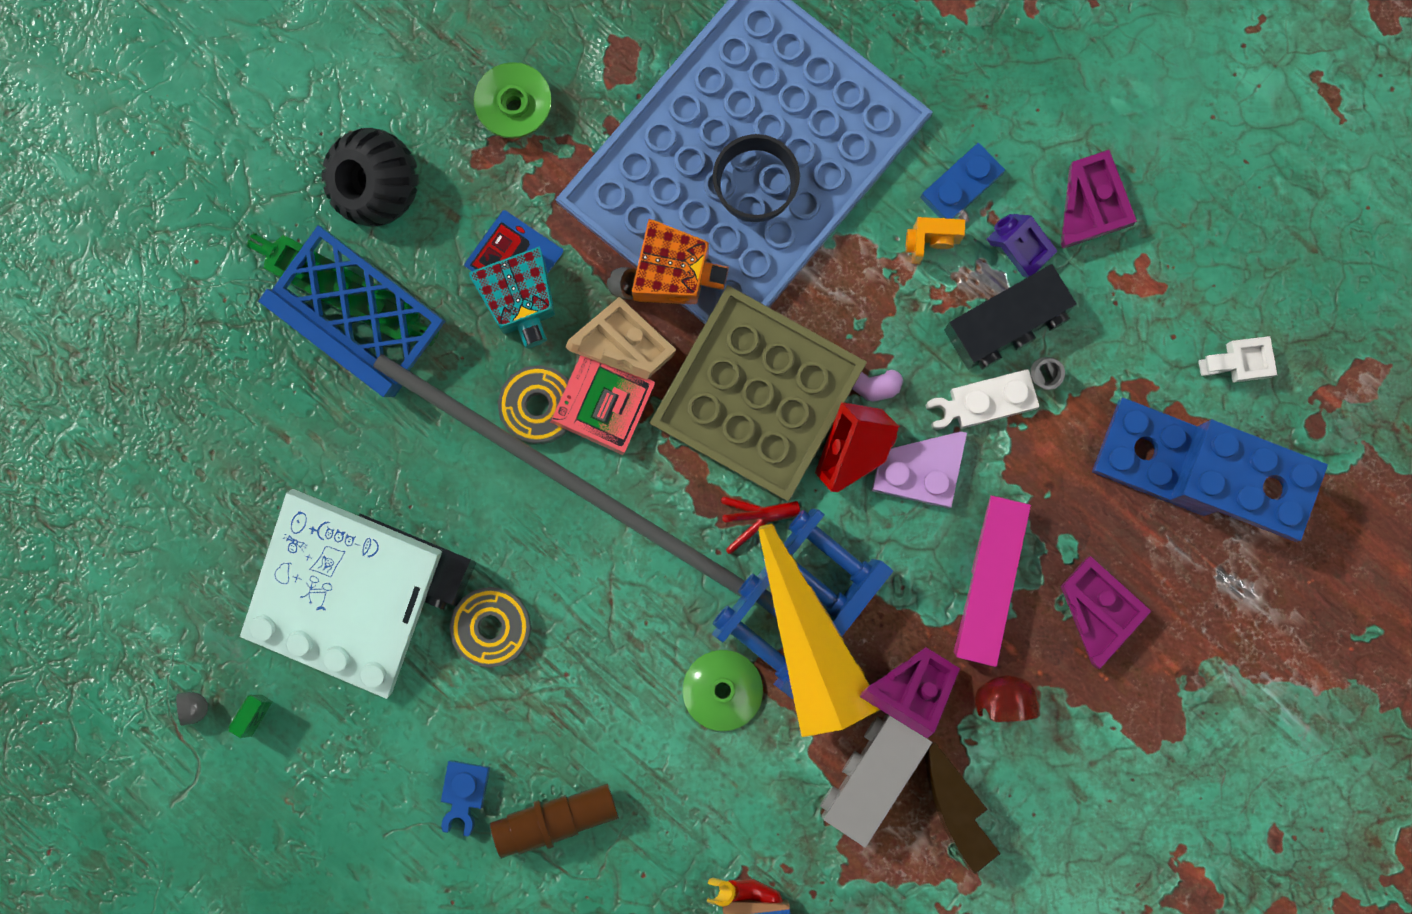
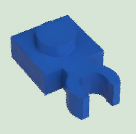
(464, 788)

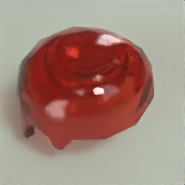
(1008, 699)

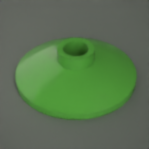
(510, 83)
(700, 690)

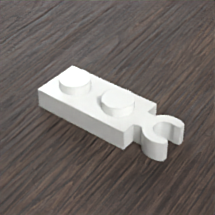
(987, 400)

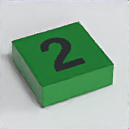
(249, 716)

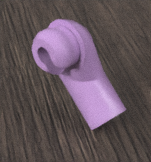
(880, 386)

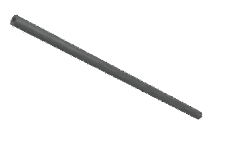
(558, 473)

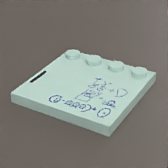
(340, 593)

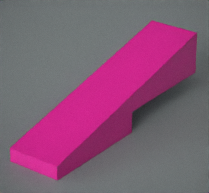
(992, 581)

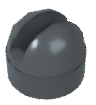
(620, 277)
(1054, 370)
(191, 707)

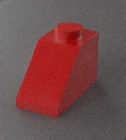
(855, 445)

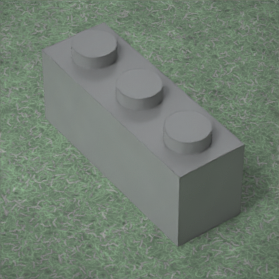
(874, 779)

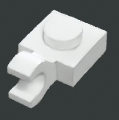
(1244, 358)

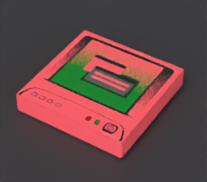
(602, 404)

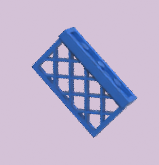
(327, 335)

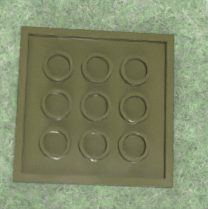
(758, 393)

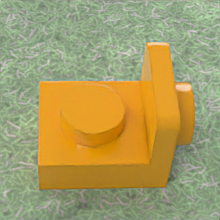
(938, 232)

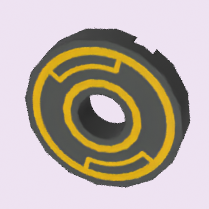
(514, 400)
(468, 618)

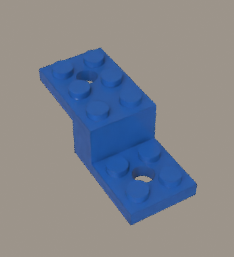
(1210, 469)

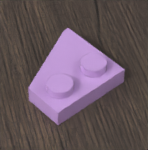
(923, 470)

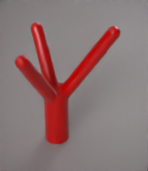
(761, 514)

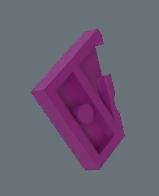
(1094, 200)
(1101, 610)
(915, 691)

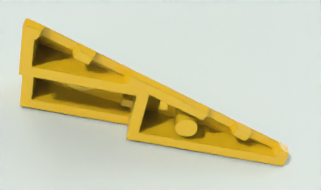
(819, 665)

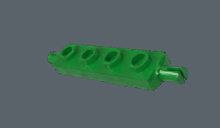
(283, 251)

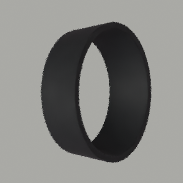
(761, 143)

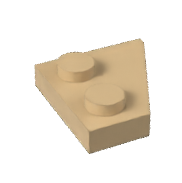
(622, 341)

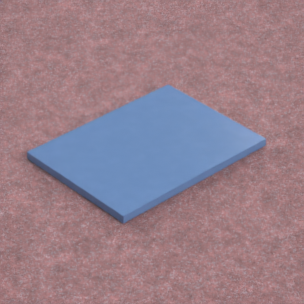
(748, 73)

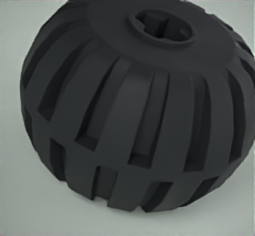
(370, 177)

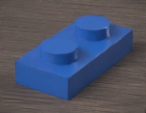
(962, 183)

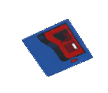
(508, 238)

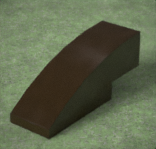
(957, 811)

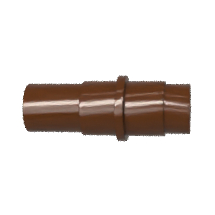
(553, 821)

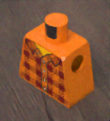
(674, 267)

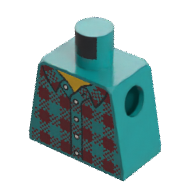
(517, 294)

